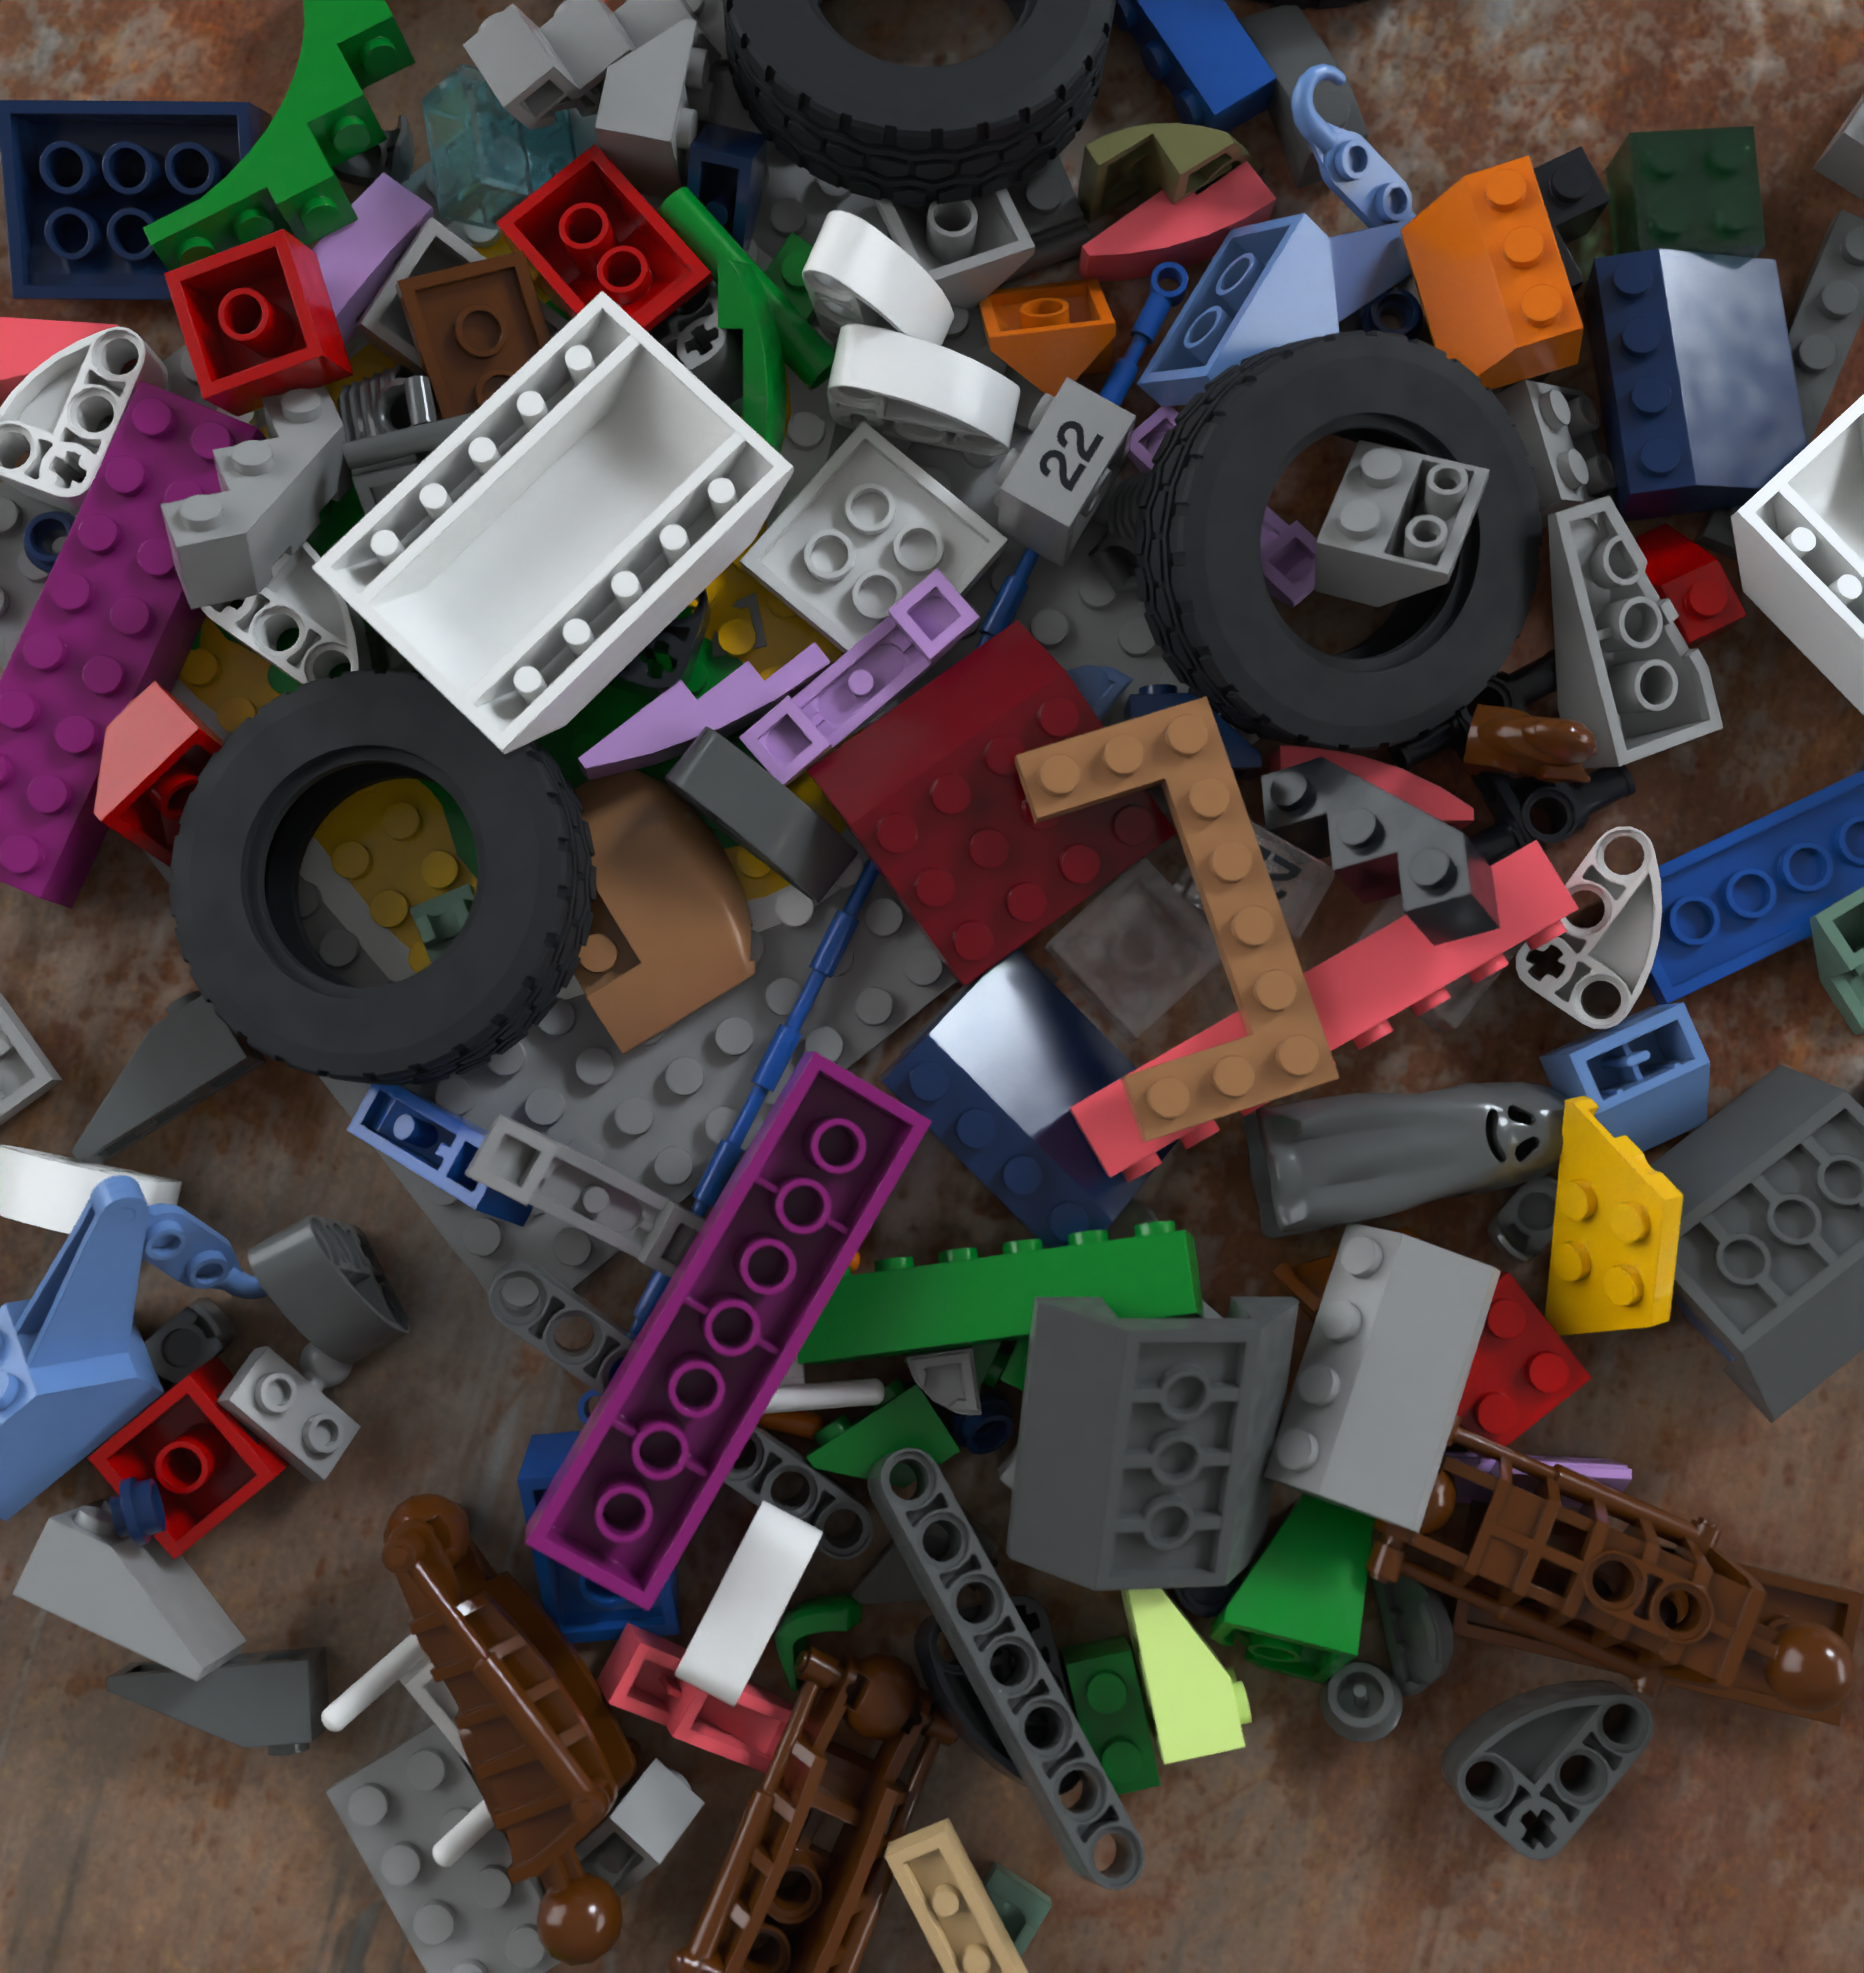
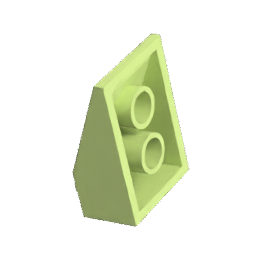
(1186, 1691)

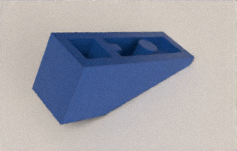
(431, 1145)

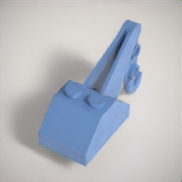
(1285, 274)
(74, 1350)

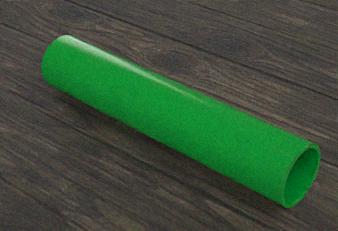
(802, 345)

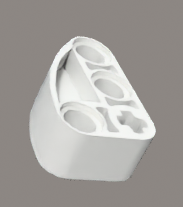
(871, 281)
(920, 392)
(59, 412)
(298, 599)
(1615, 949)
(55, 1188)
(748, 1603)

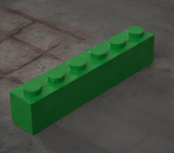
(992, 1297)

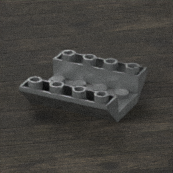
(1775, 1234)
(1148, 1442)

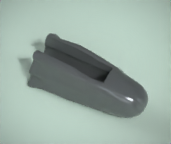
(1390, 1152)

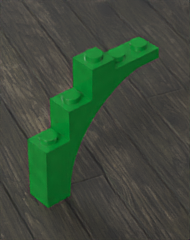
(320, 124)

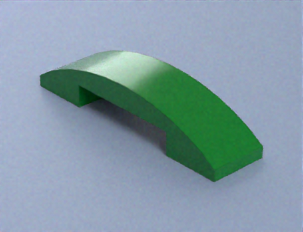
(747, 309)

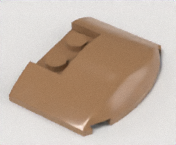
(665, 911)

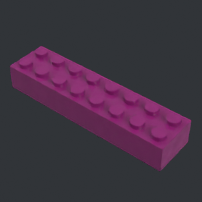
(100, 637)
(725, 1330)

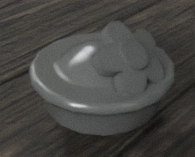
(1361, 1701)

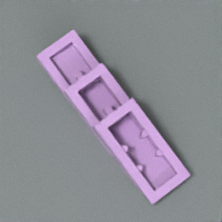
(364, 252)
(677, 718)

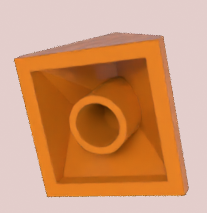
(1050, 331)

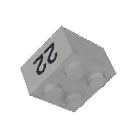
(1063, 470)

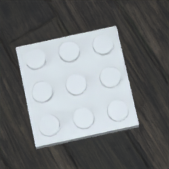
(866, 538)

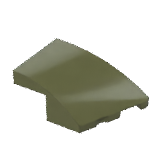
(1155, 159)

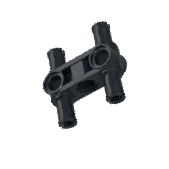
(1512, 798)

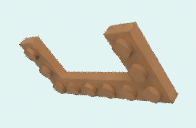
(1284, 1034)

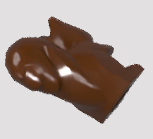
(1528, 746)

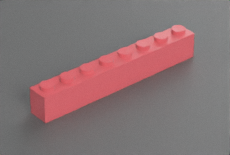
(1356, 997)

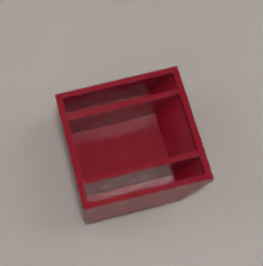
(947, 816)

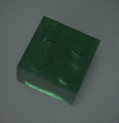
(1687, 192)

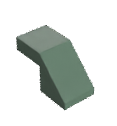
(1840, 956)

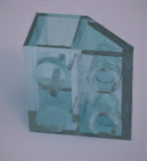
(483, 154)

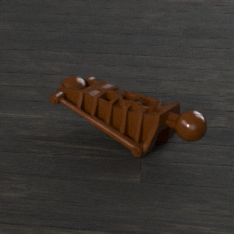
(1801, 1662)
(525, 1717)
(834, 1905)

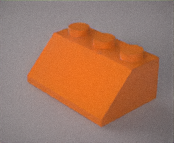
(1494, 277)

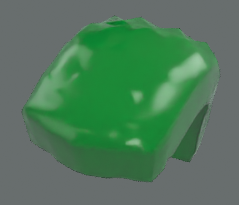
(812, 1616)

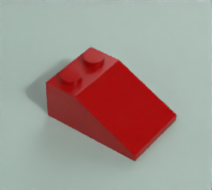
(599, 234)

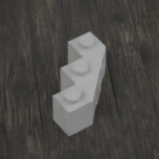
(568, 57)
(265, 503)

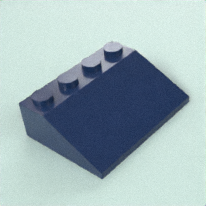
(96, 174)
(1692, 378)
(1000, 1093)

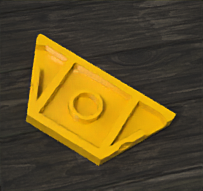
(1610, 1232)

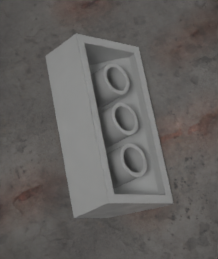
(1383, 1375)

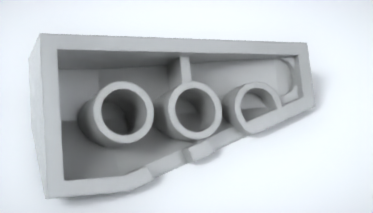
(1618, 644)

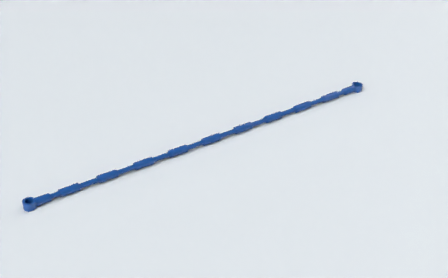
(845, 922)

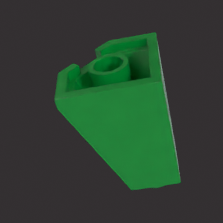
(1302, 1594)

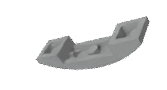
(584, 1194)

